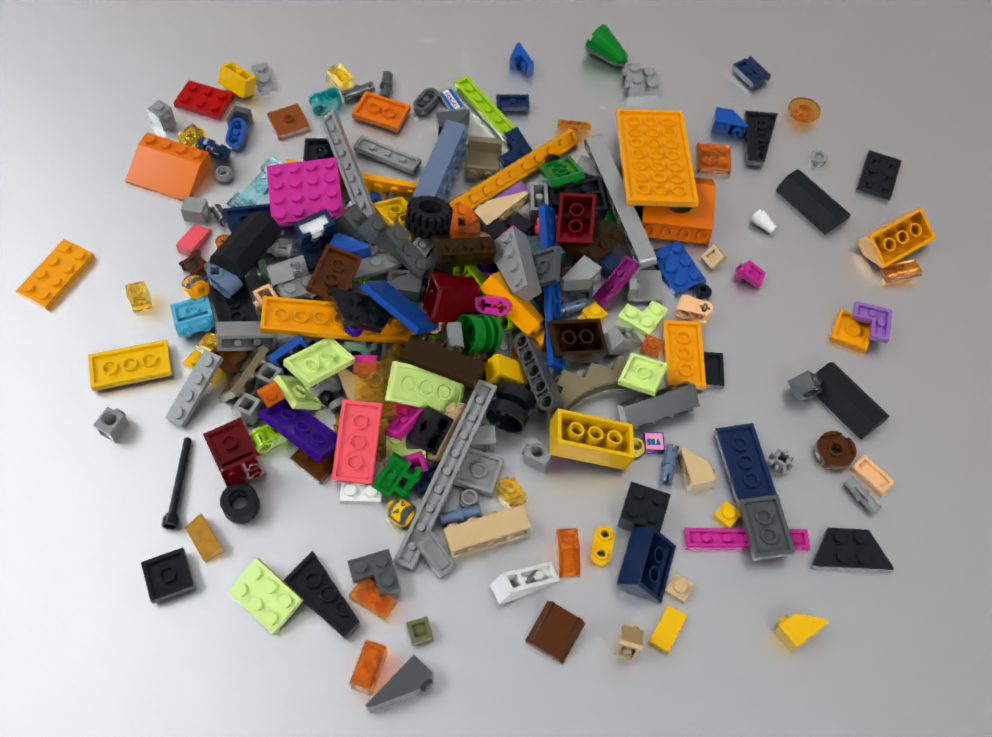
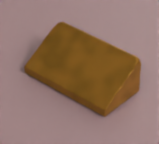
(203, 538)

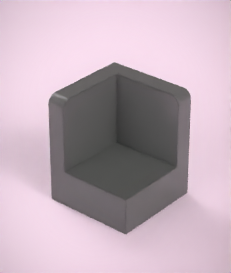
(241, 112)

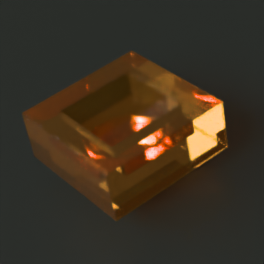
(651, 346)

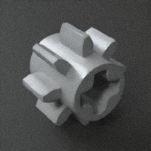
(780, 461)

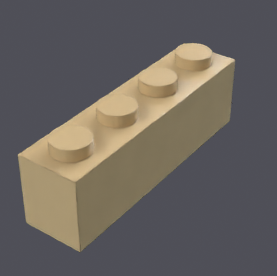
(486, 531)

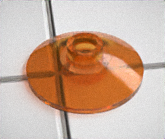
(804, 110)

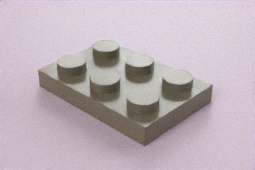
(245, 373)

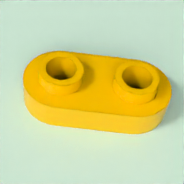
(603, 545)

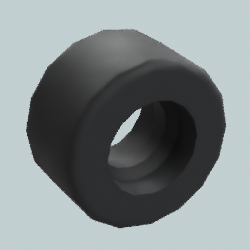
(243, 514)

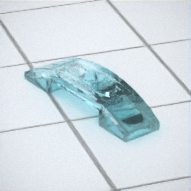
(256, 189)

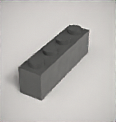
(664, 404)

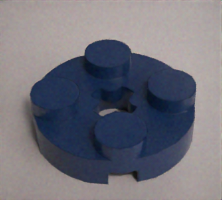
(214, 149)

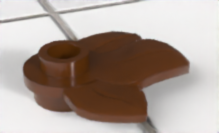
(230, 360)

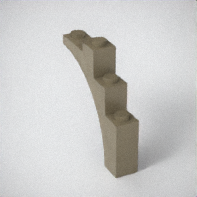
(594, 381)

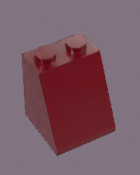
(449, 297)

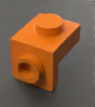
(270, 394)

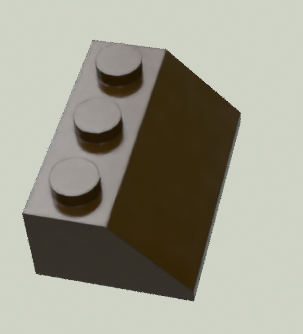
(605, 238)
(463, 249)

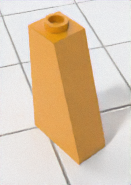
(522, 313)

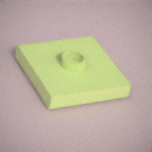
(643, 374)
(297, 393)

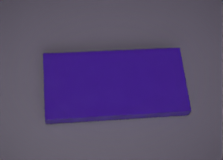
(301, 429)

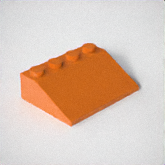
(168, 167)

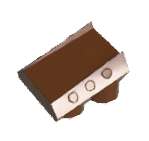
(555, 632)

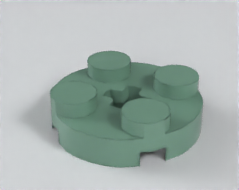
(363, 347)

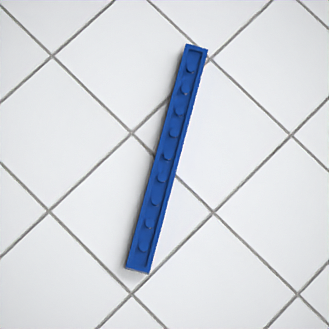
(551, 292)

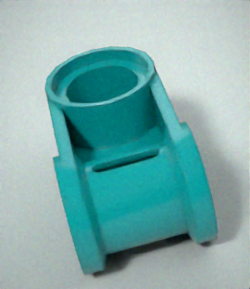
(327, 101)

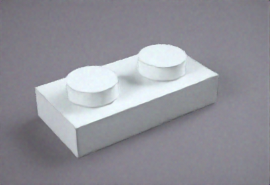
(359, 494)

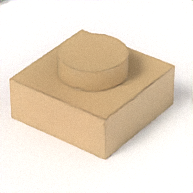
(714, 256)
(679, 588)

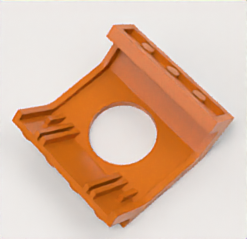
(685, 227)

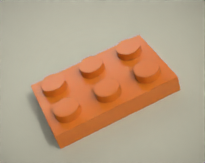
(381, 111)

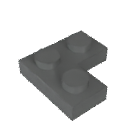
(377, 566)

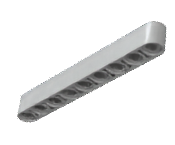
(614, 190)

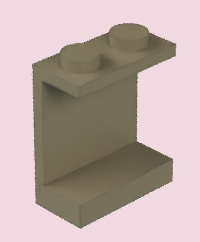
(482, 157)

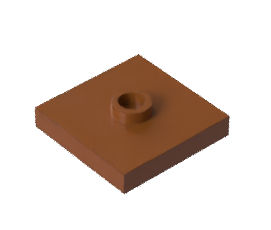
(288, 121)

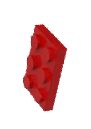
(204, 100)

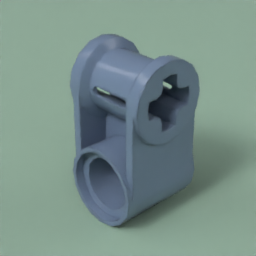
(223, 280)

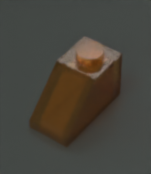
(567, 552)

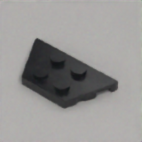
(359, 310)
(850, 551)

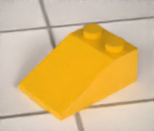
(393, 211)

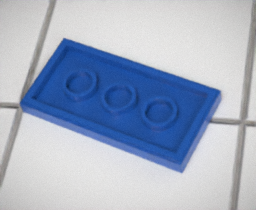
(399, 306)

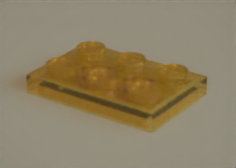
(372, 384)

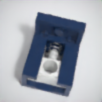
(312, 236)

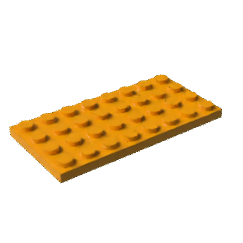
(655, 158)

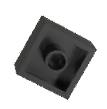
(643, 507)

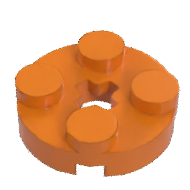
(462, 212)

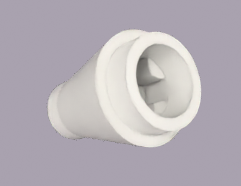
(763, 221)

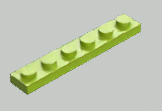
(483, 106)

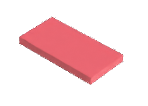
(357, 442)

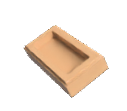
(872, 475)

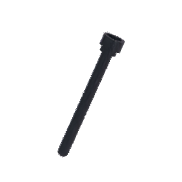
(171, 520)

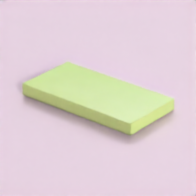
(421, 388)

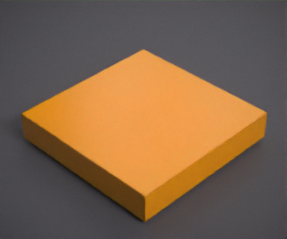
(850, 332)

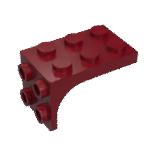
(234, 453)

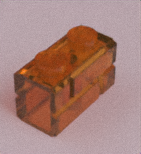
(368, 667)

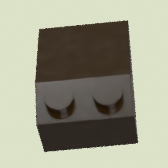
(578, 340)

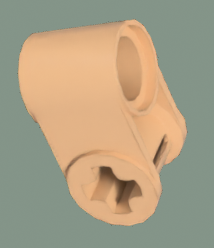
(693, 308)

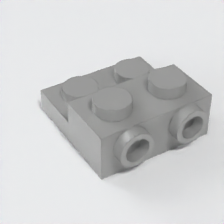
(640, 81)

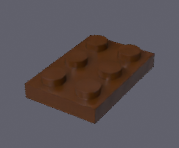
(334, 269)

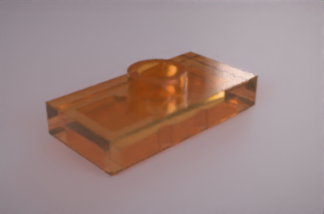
(575, 125)
(901, 271)

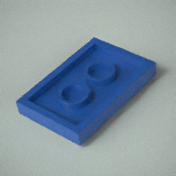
(678, 268)

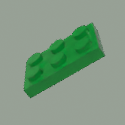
(561, 172)

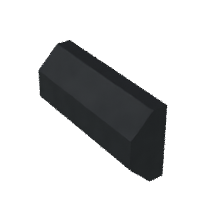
(812, 201)
(247, 244)
(849, 401)

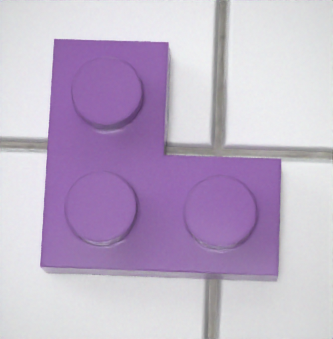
(877, 317)

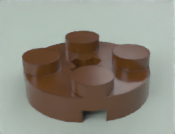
(824, 452)

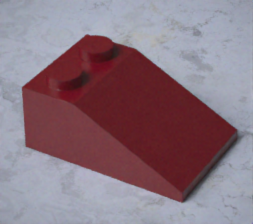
(576, 218)

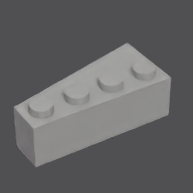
(517, 264)

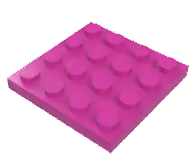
(303, 190)

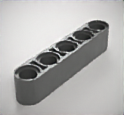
(538, 373)

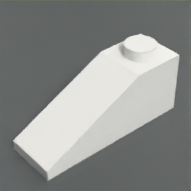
(523, 581)

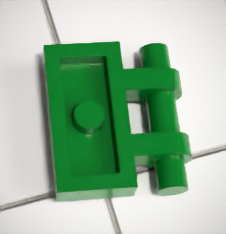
(393, 472)

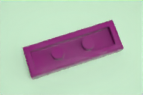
(616, 281)

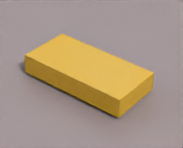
(667, 629)

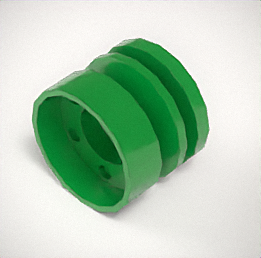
(481, 332)

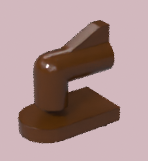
(194, 258)

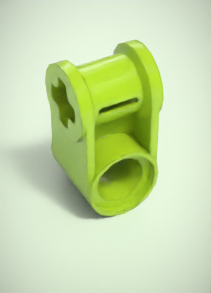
(269, 436)

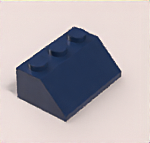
(646, 564)

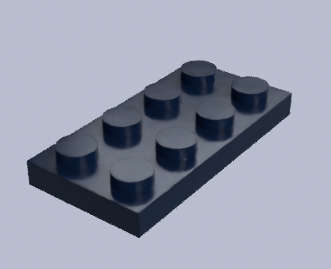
(744, 461)

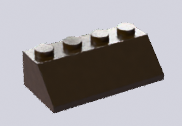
(444, 359)

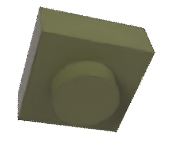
(419, 630)

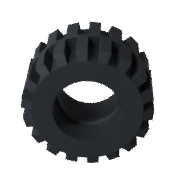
(428, 216)

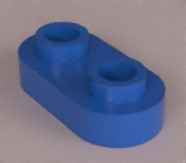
(236, 135)

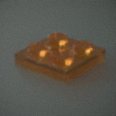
(713, 159)

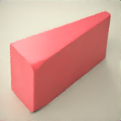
(193, 239)

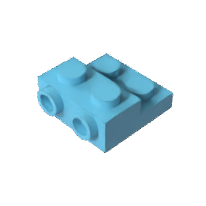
(193, 316)

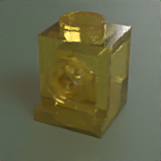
(138, 296)
(508, 498)

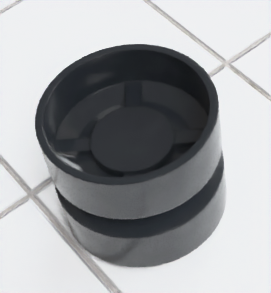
(511, 407)

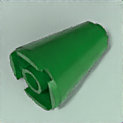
(606, 47)

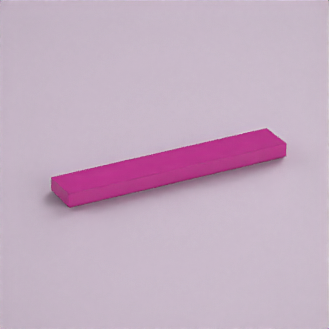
(733, 539)

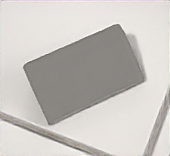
(453, 333)

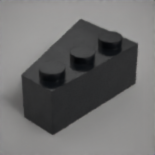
(585, 186)

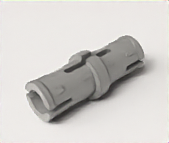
(872, 506)

